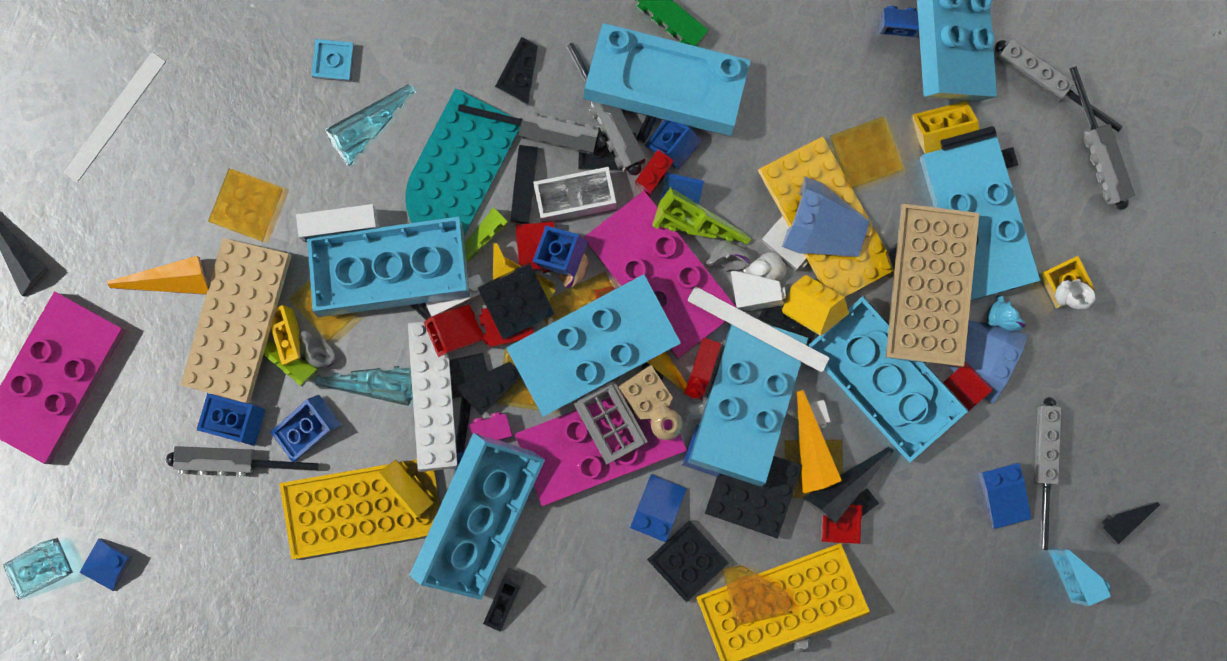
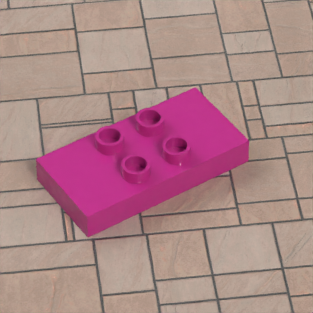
(633, 247)
(54, 376)
(574, 460)

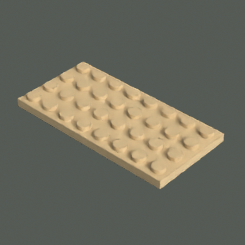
(932, 285)
(236, 320)

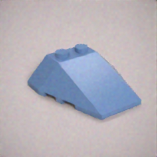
(825, 223)
(993, 354)

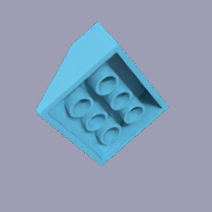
(1080, 581)

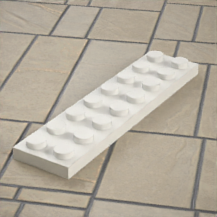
(431, 403)

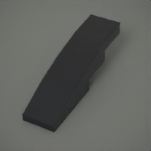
(524, 184)

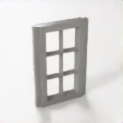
(624, 411)

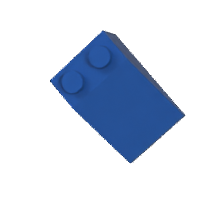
(231, 419)
(305, 427)
(1005, 495)
(658, 508)

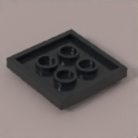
(516, 300)
(687, 561)

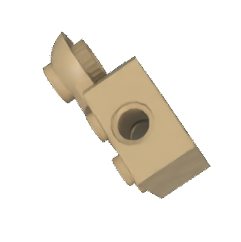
(651, 400)

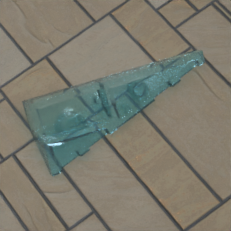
(355, 131)
(384, 385)

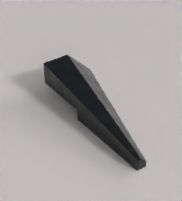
(21, 262)
(838, 497)

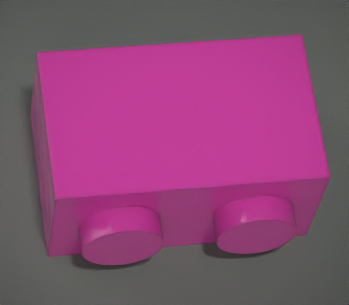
(495, 427)

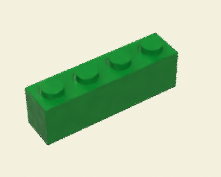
(674, 19)

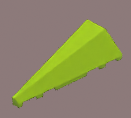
(685, 215)
(487, 229)
(297, 370)

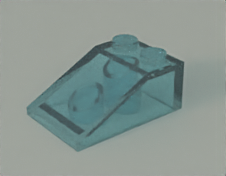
(37, 568)

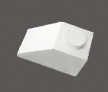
(819, 410)

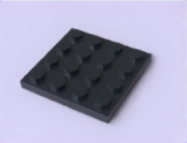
(756, 506)

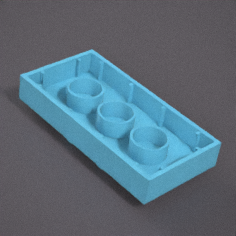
(957, 49)
(978, 182)
(388, 267)
(593, 345)
(745, 407)
(476, 517)

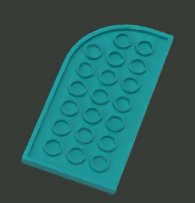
(458, 163)

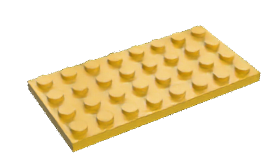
(784, 183)
(351, 511)
(820, 595)

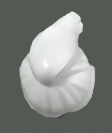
(767, 266)
(1075, 294)

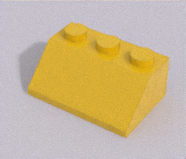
(944, 123)
(815, 305)
(406, 488)

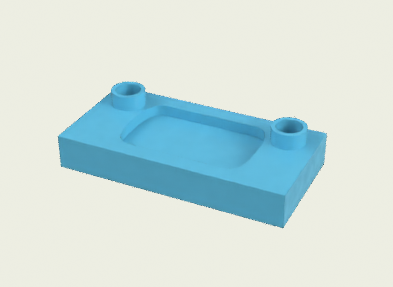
(666, 79)
(895, 394)

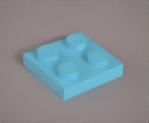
(332, 60)

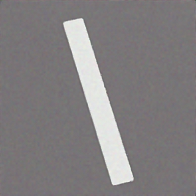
(114, 117)
(758, 329)

